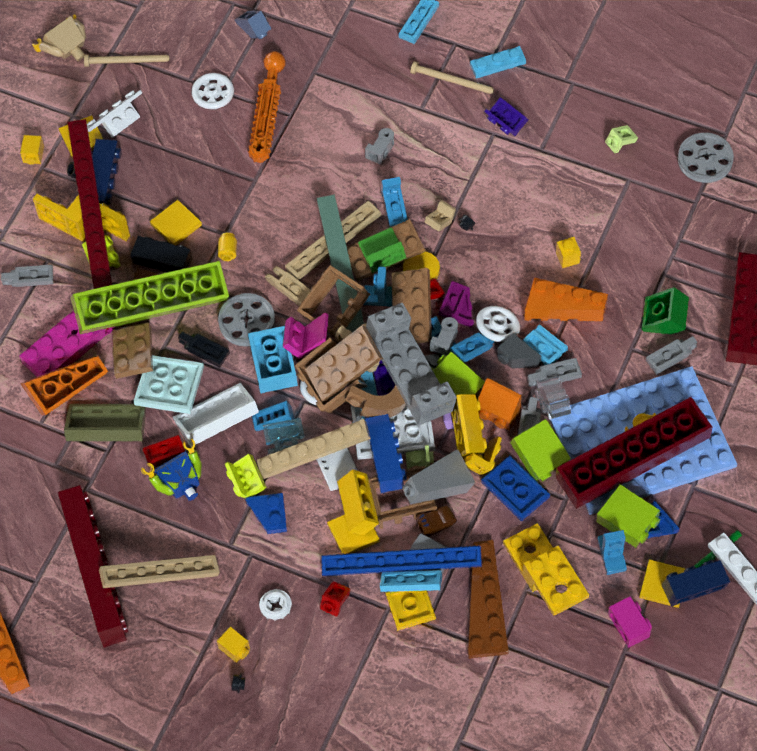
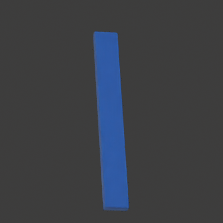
(401, 561)

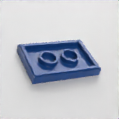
(515, 488)

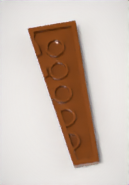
(487, 621)

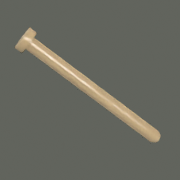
(124, 59)
(450, 78)

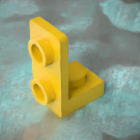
(484, 464)

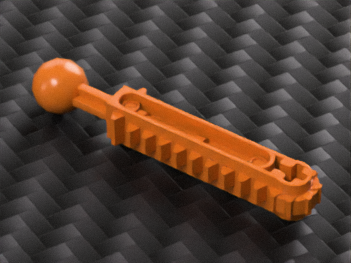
(266, 108)

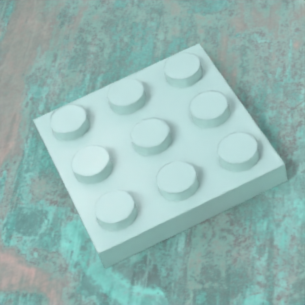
(169, 385)

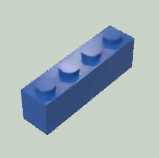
(384, 453)

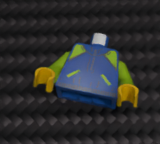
(178, 475)

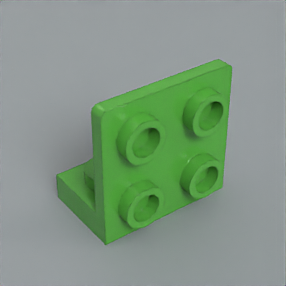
(382, 249)

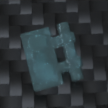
(282, 432)

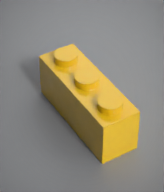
(357, 502)

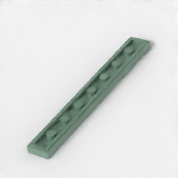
(338, 254)

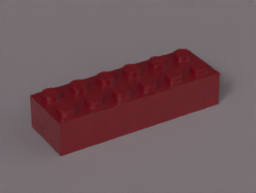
(743, 319)

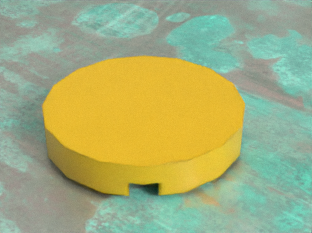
(423, 260)

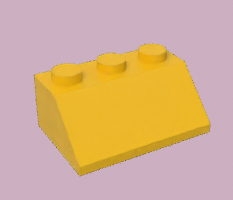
(468, 425)

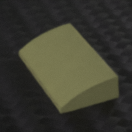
(105, 422)

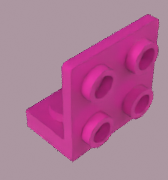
(301, 339)

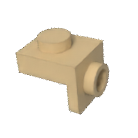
(441, 217)

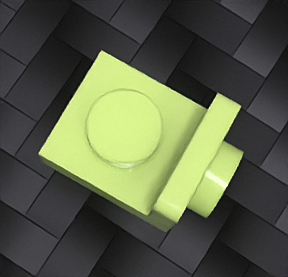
(619, 137)
(419, 458)

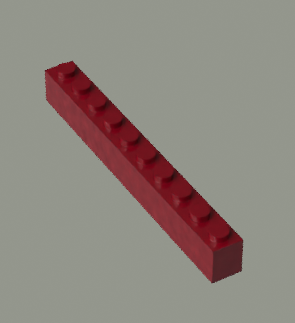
(89, 203)

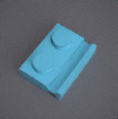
(546, 345)

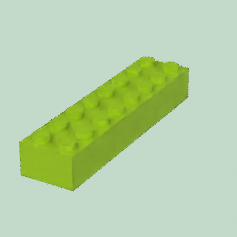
(149, 297)

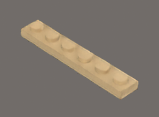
(318, 251)
(313, 449)
(158, 571)

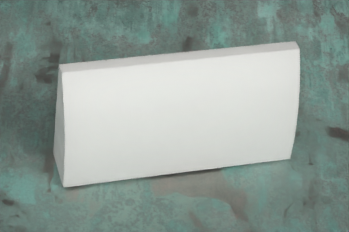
(216, 414)

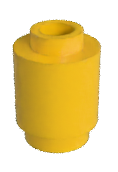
(227, 247)

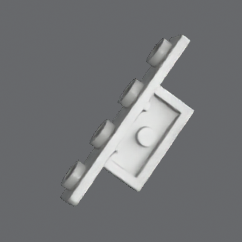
(119, 117)

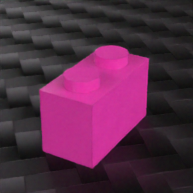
(629, 621)

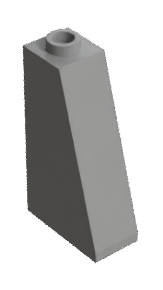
(440, 480)

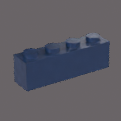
(105, 166)

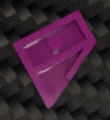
(458, 304)

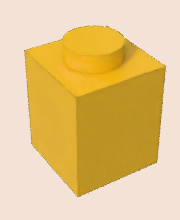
(32, 149)
(568, 252)
(233, 645)

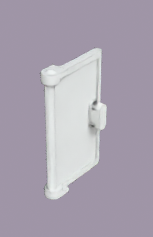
(336, 467)

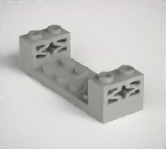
(408, 366)

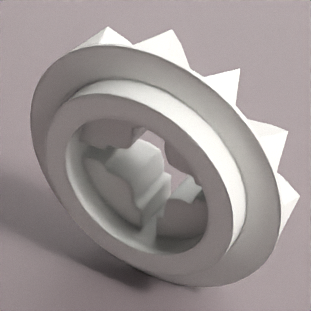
(274, 596)

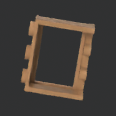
(322, 288)
(330, 405)
(398, 513)

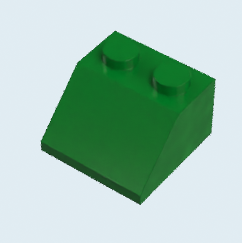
(665, 312)

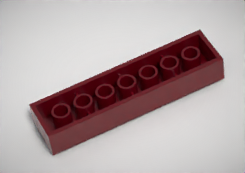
(633, 452)
(90, 557)

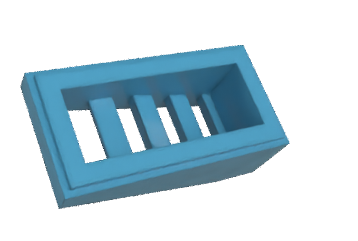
(272, 410)

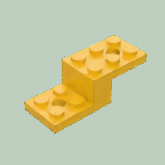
(71, 221)
(545, 569)

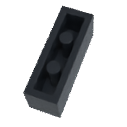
(160, 255)

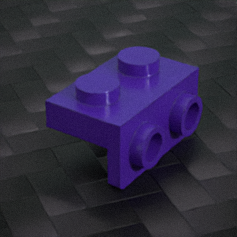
(507, 116)

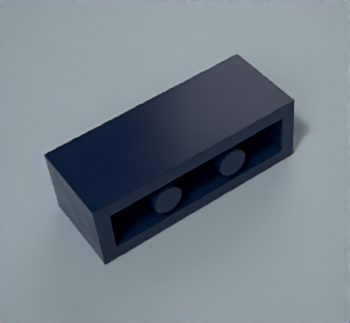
(695, 582)

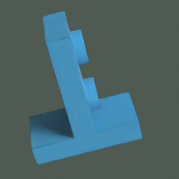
(393, 201)
(380, 293)
(612, 549)

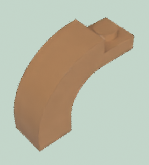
(376, 405)

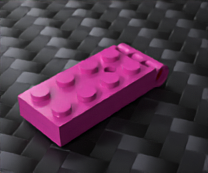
(60, 346)

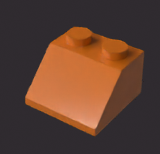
(499, 404)

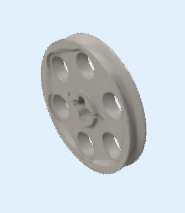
(700, 162)
(239, 315)

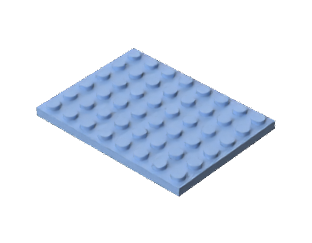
(608, 415)

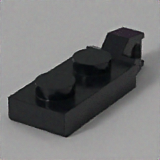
(204, 348)

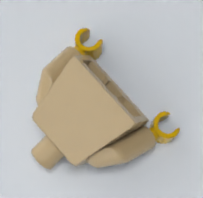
(64, 39)

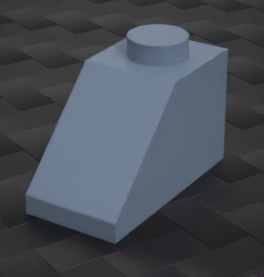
(253, 24)

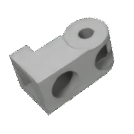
(381, 147)
(446, 337)

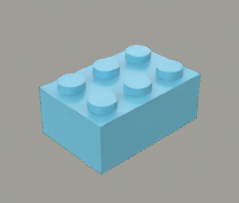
(271, 361)

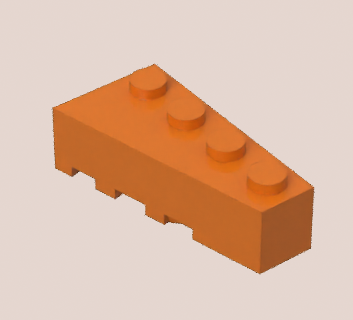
(564, 302)
(62, 384)
(11, 669)

